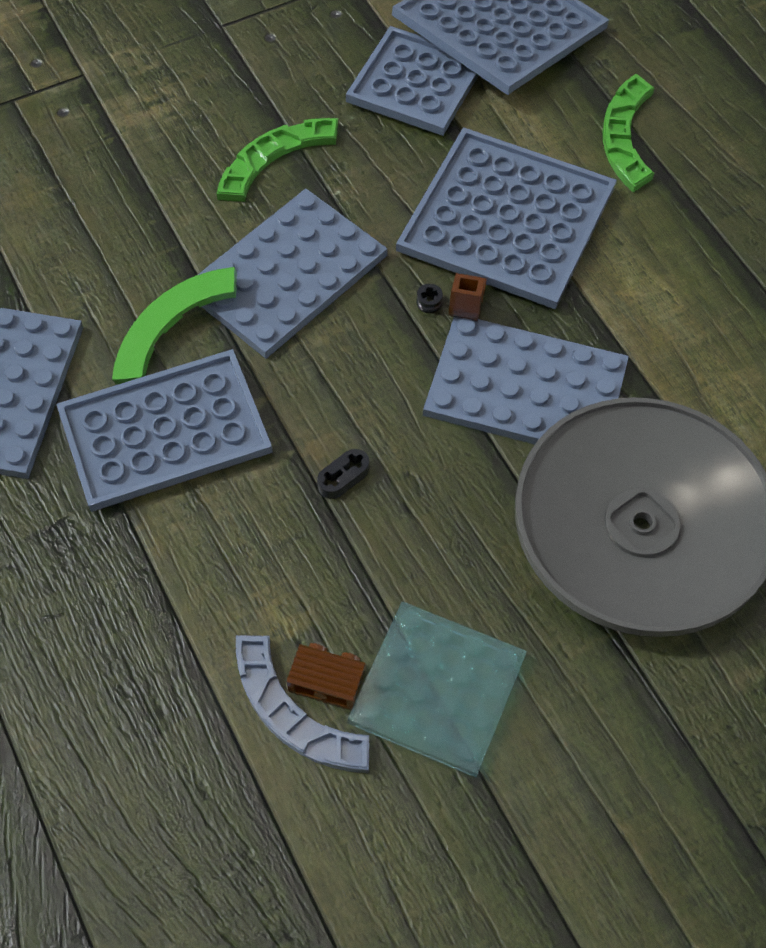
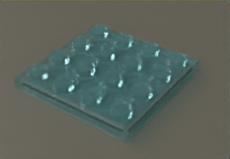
(437, 688)

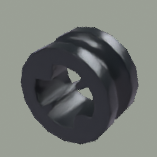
(429, 290)

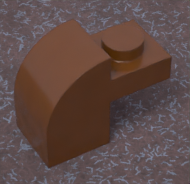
(467, 296)

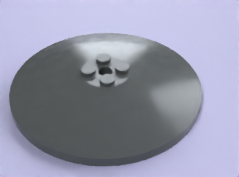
(652, 464)

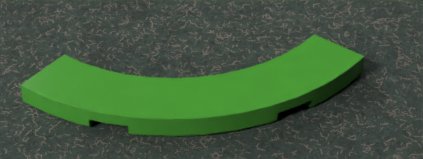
(617, 133)
(269, 147)
(163, 314)

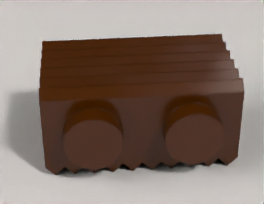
(326, 675)

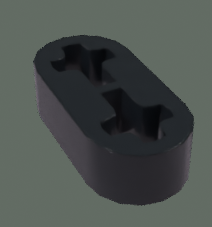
(345, 476)

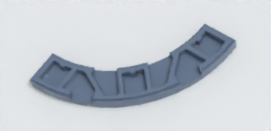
(287, 720)

